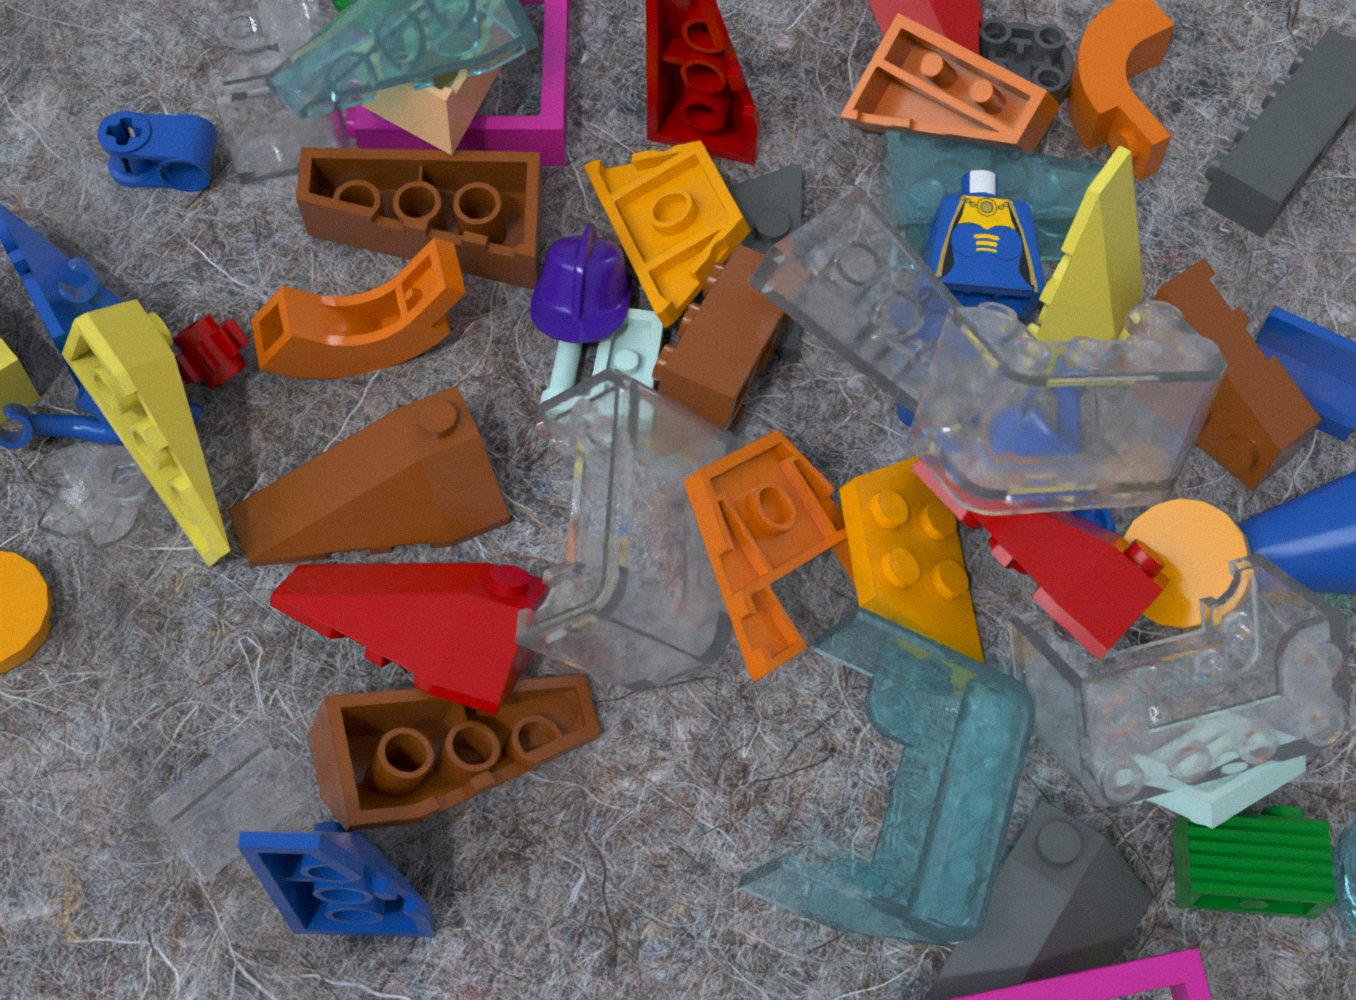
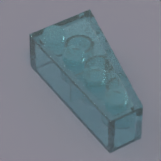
(923, 169)

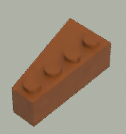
(409, 196)

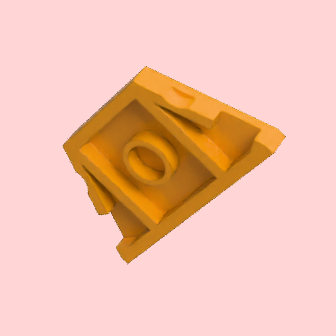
(670, 221)
(909, 556)

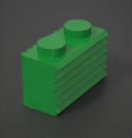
(1255, 864)

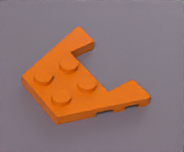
(759, 520)

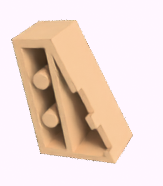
(436, 112)

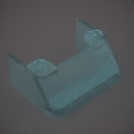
(949, 802)

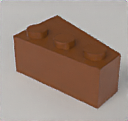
(722, 343)
(1259, 409)

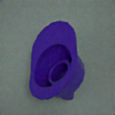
(582, 289)

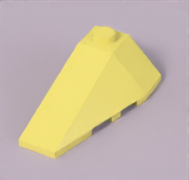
(1100, 264)

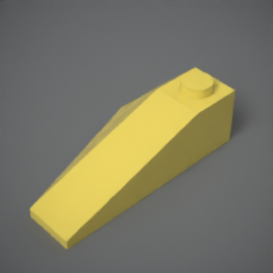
(136, 384)

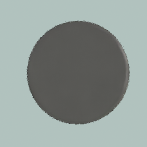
(1030, 52)

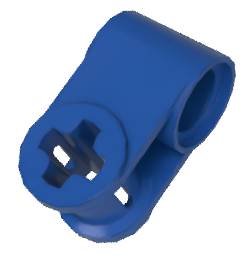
(163, 154)

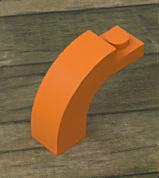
(1100, 103)
(360, 332)

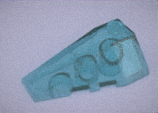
(398, 43)

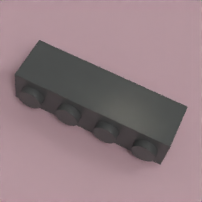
(1289, 137)

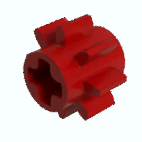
(210, 351)

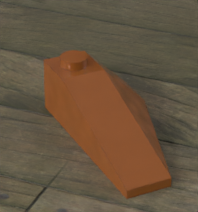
(390, 485)
(415, 754)

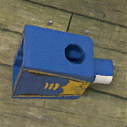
(985, 247)

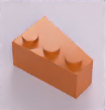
(946, 92)

